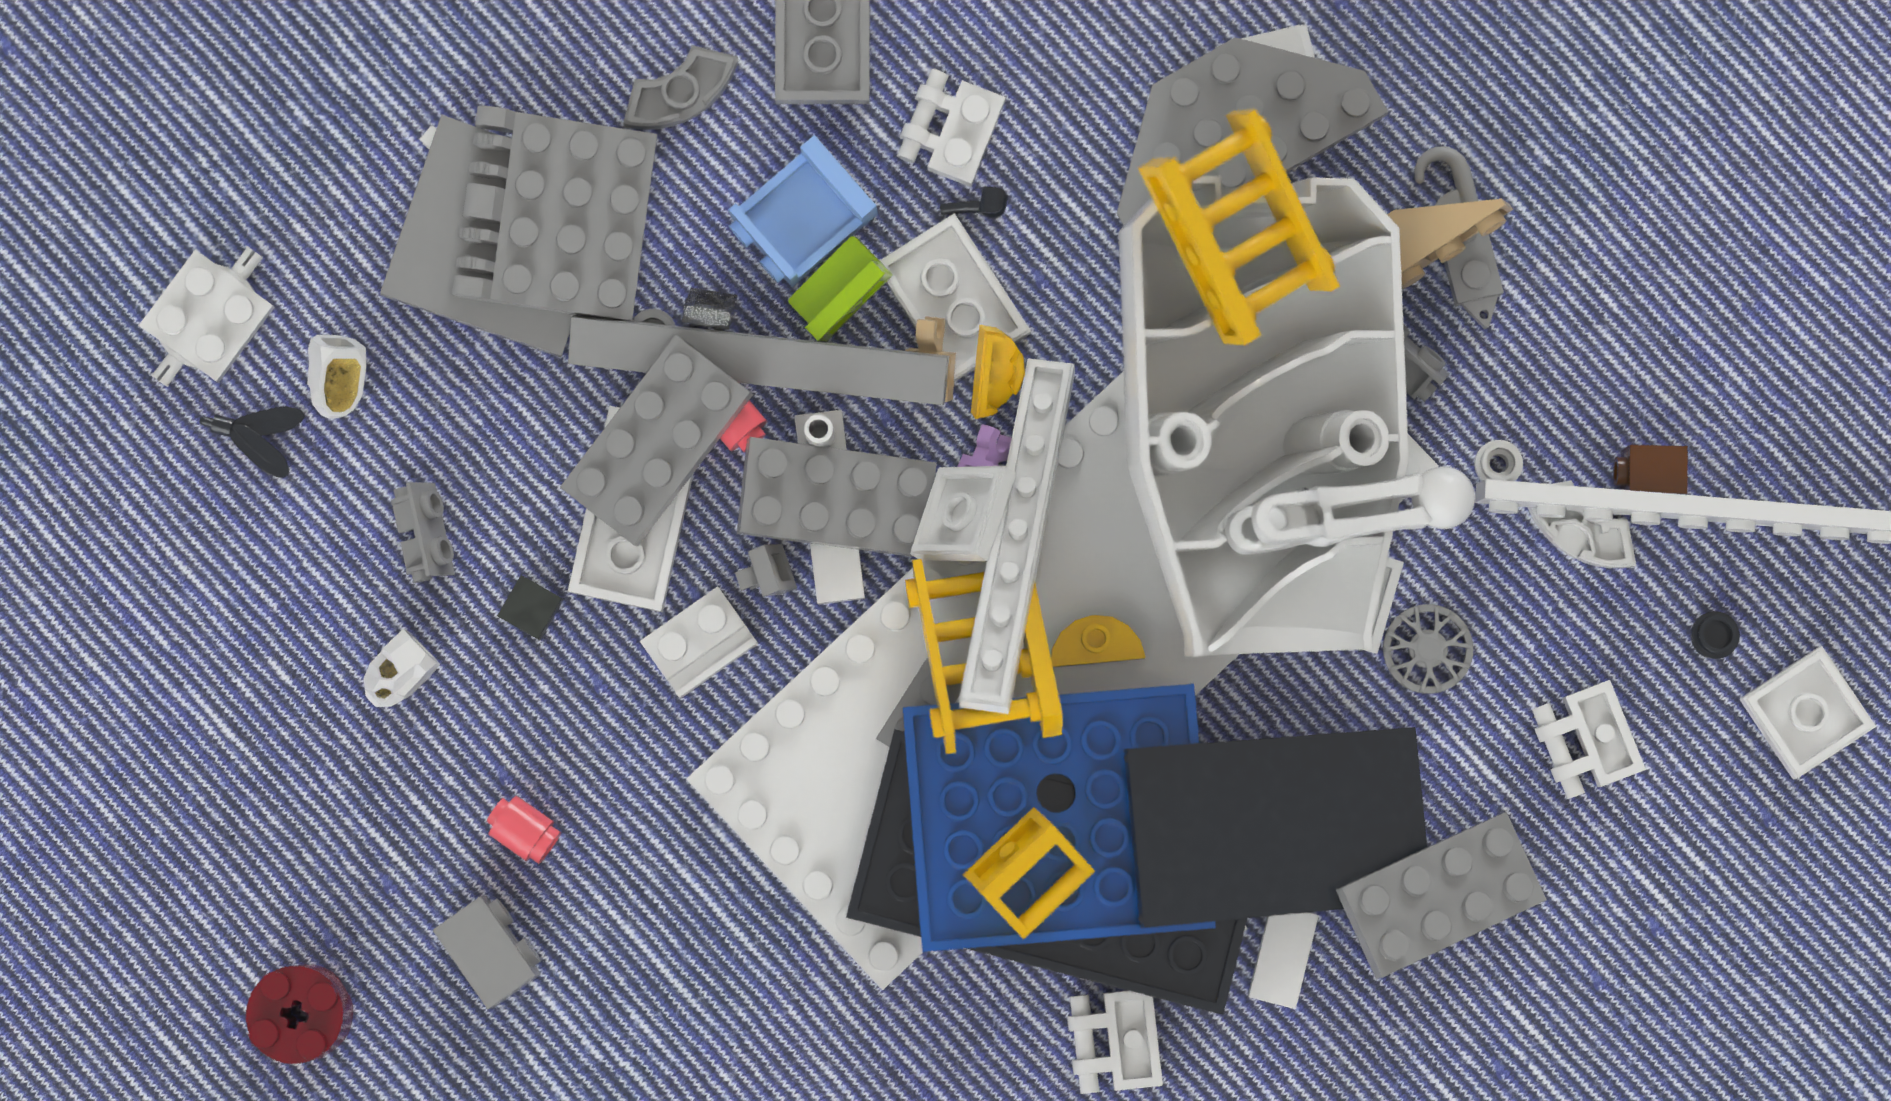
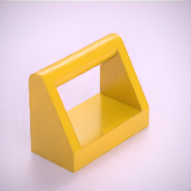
(1014, 857)

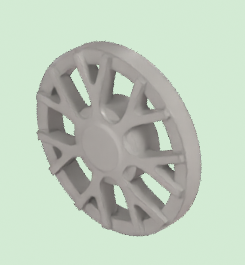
(1428, 648)

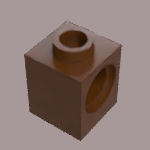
(1652, 469)

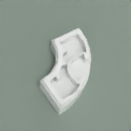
(1592, 542)

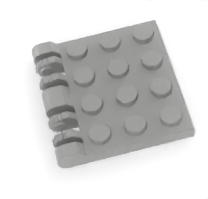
(565, 216)

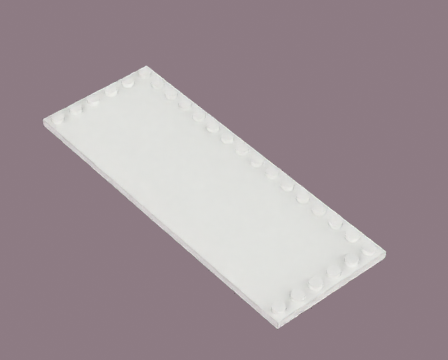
(809, 762)

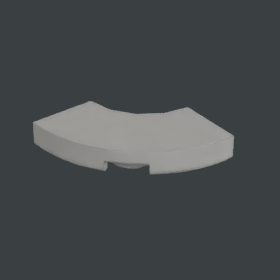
(682, 93)

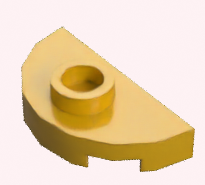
(997, 371)
(1096, 641)

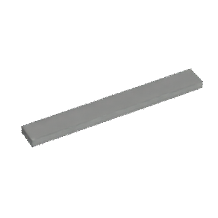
(766, 359)

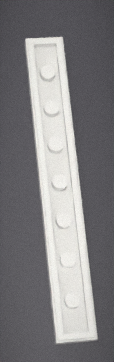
(1017, 546)

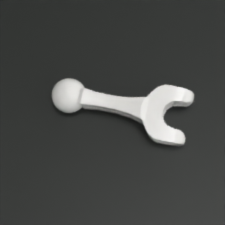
(1282, 521)

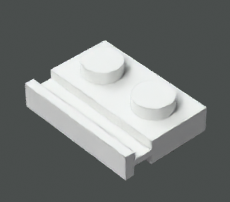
(699, 642)

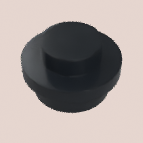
(1715, 635)

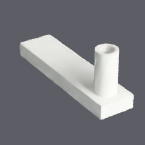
(834, 568)

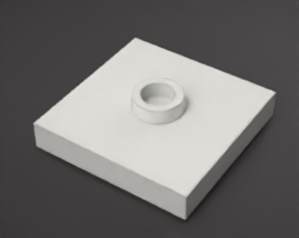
(963, 513)
(1807, 712)

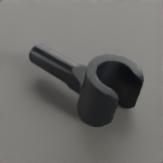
(991, 204)

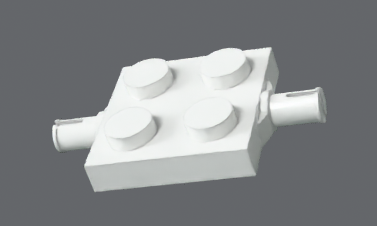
(206, 316)

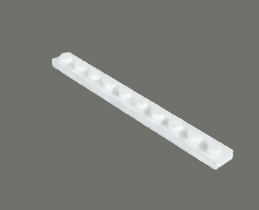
(1690, 510)

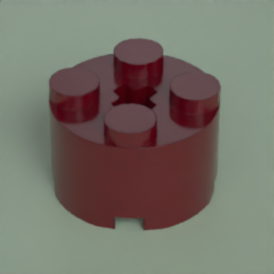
(275, 1029)

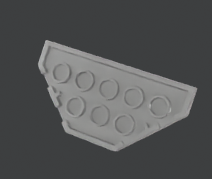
(1300, 97)

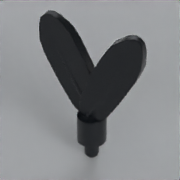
(248, 431)

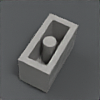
(488, 950)

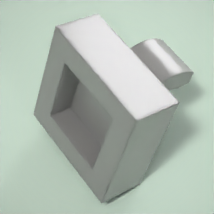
(768, 571)

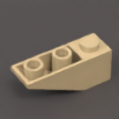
(1441, 230)

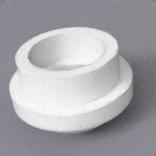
(1500, 448)

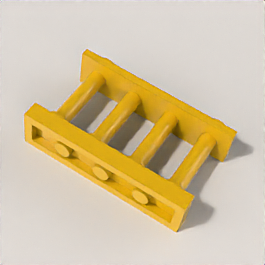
(1193, 227)
(1034, 661)

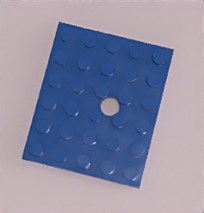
(991, 782)

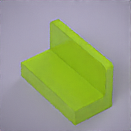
(839, 288)

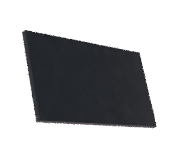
(1269, 822)

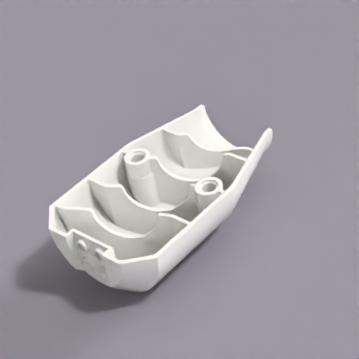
(1260, 419)

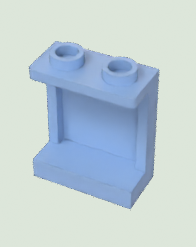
(802, 214)

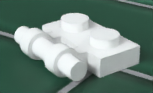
(965, 132)
(1602, 735)
(1131, 1040)

